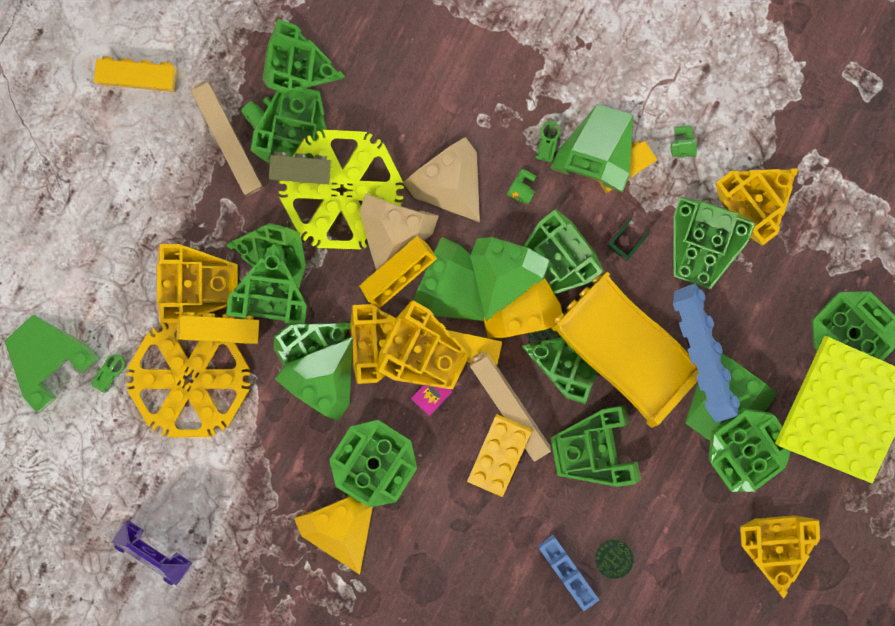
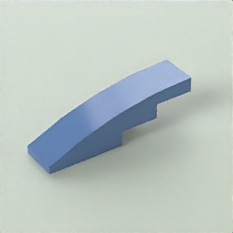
(568, 572)

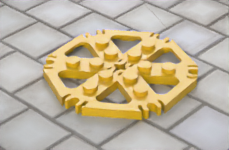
(179, 396)

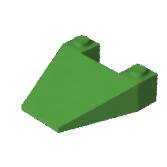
(38, 352)
(589, 450)

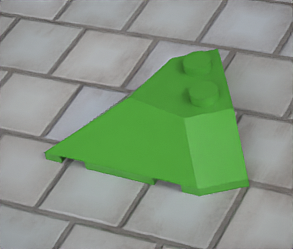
(295, 62)
(258, 242)
(504, 272)
(268, 292)
(302, 339)
(564, 368)
(321, 378)

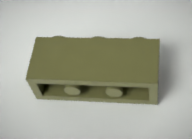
(299, 168)

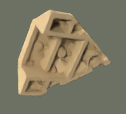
(449, 181)
(392, 227)

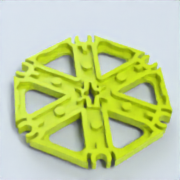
(351, 174)

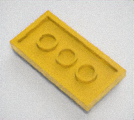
(499, 455)

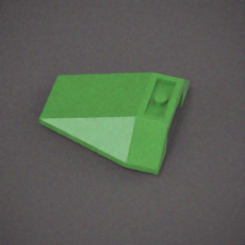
(599, 148)
(707, 240)

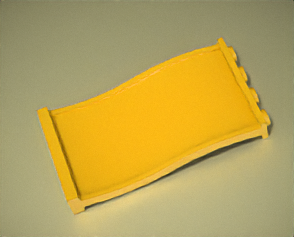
(628, 349)

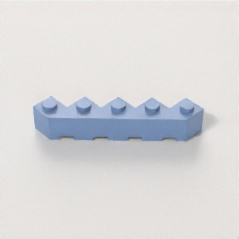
(705, 353)

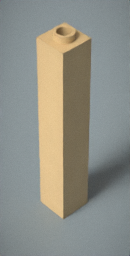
(227, 138)
(508, 402)

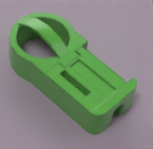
(547, 145)
(106, 374)

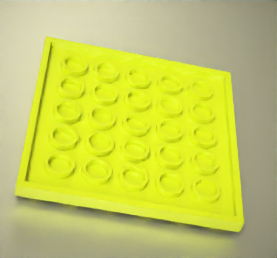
(843, 411)

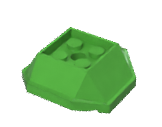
(865, 314)
(760, 463)
(369, 484)

